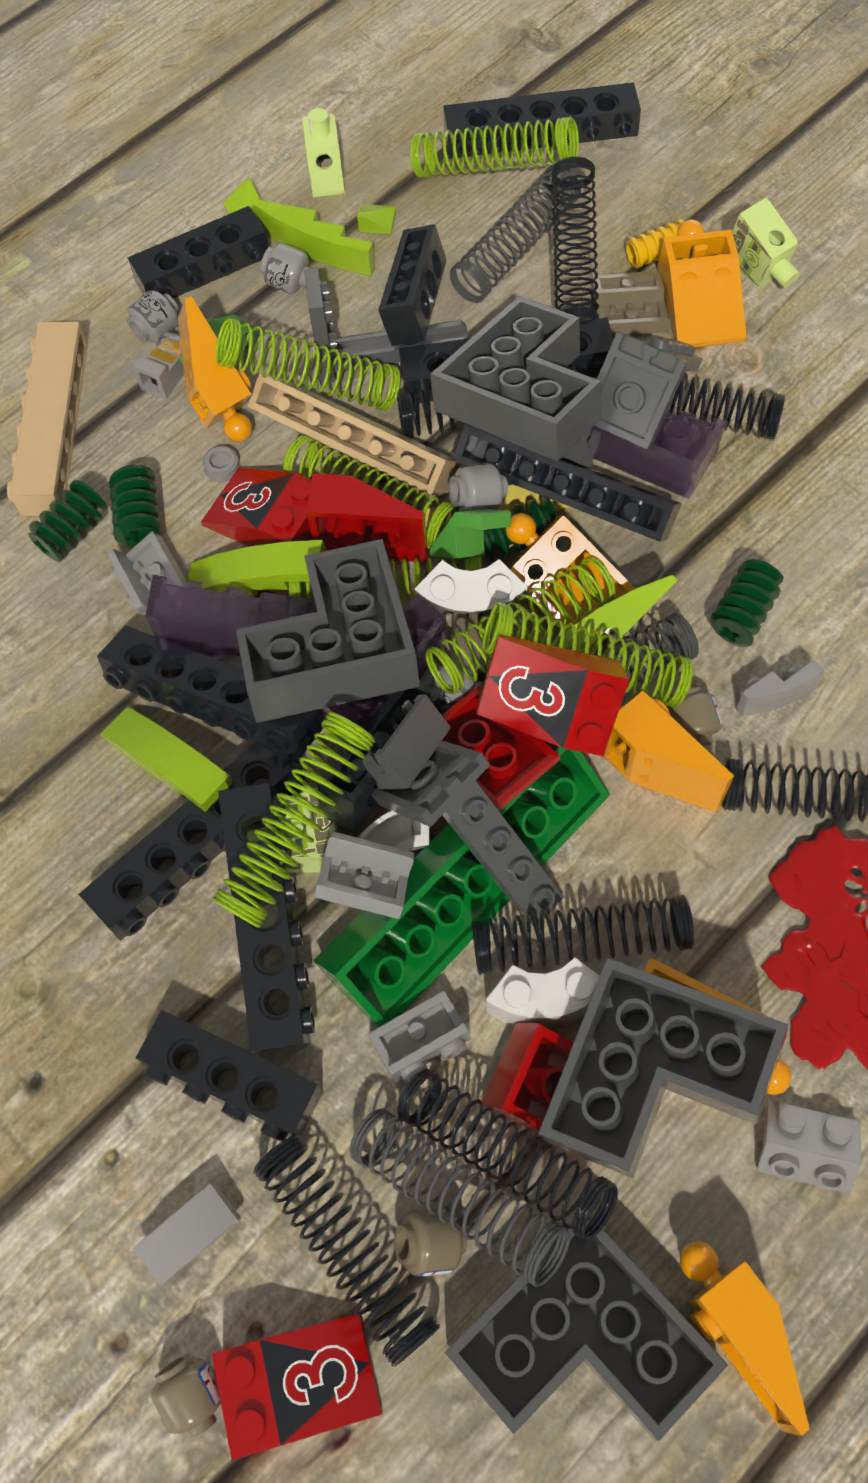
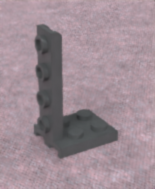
(372, 346)
(640, 385)
(450, 789)

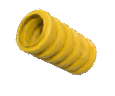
(648, 247)

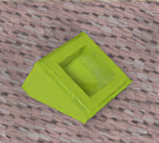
(241, 197)
(376, 219)

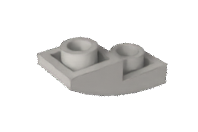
(776, 692)
(187, 1233)

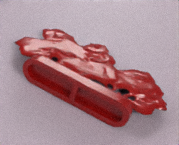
(832, 954)

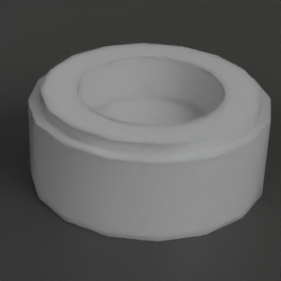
(220, 463)

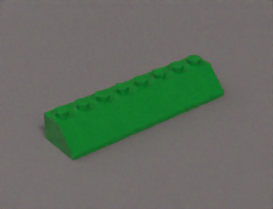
(390, 960)

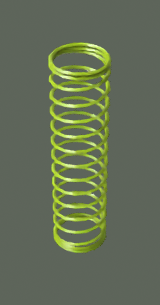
(451, 667)

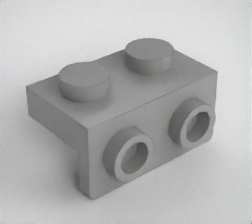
(140, 563)
(364, 875)
(420, 1037)
(810, 1146)

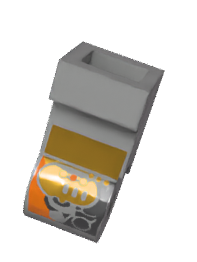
(161, 364)

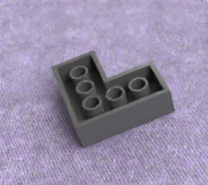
(518, 382)
(342, 652)
(651, 1039)
(591, 1312)

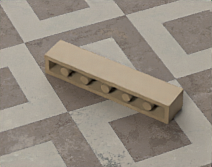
(48, 417)
(354, 435)

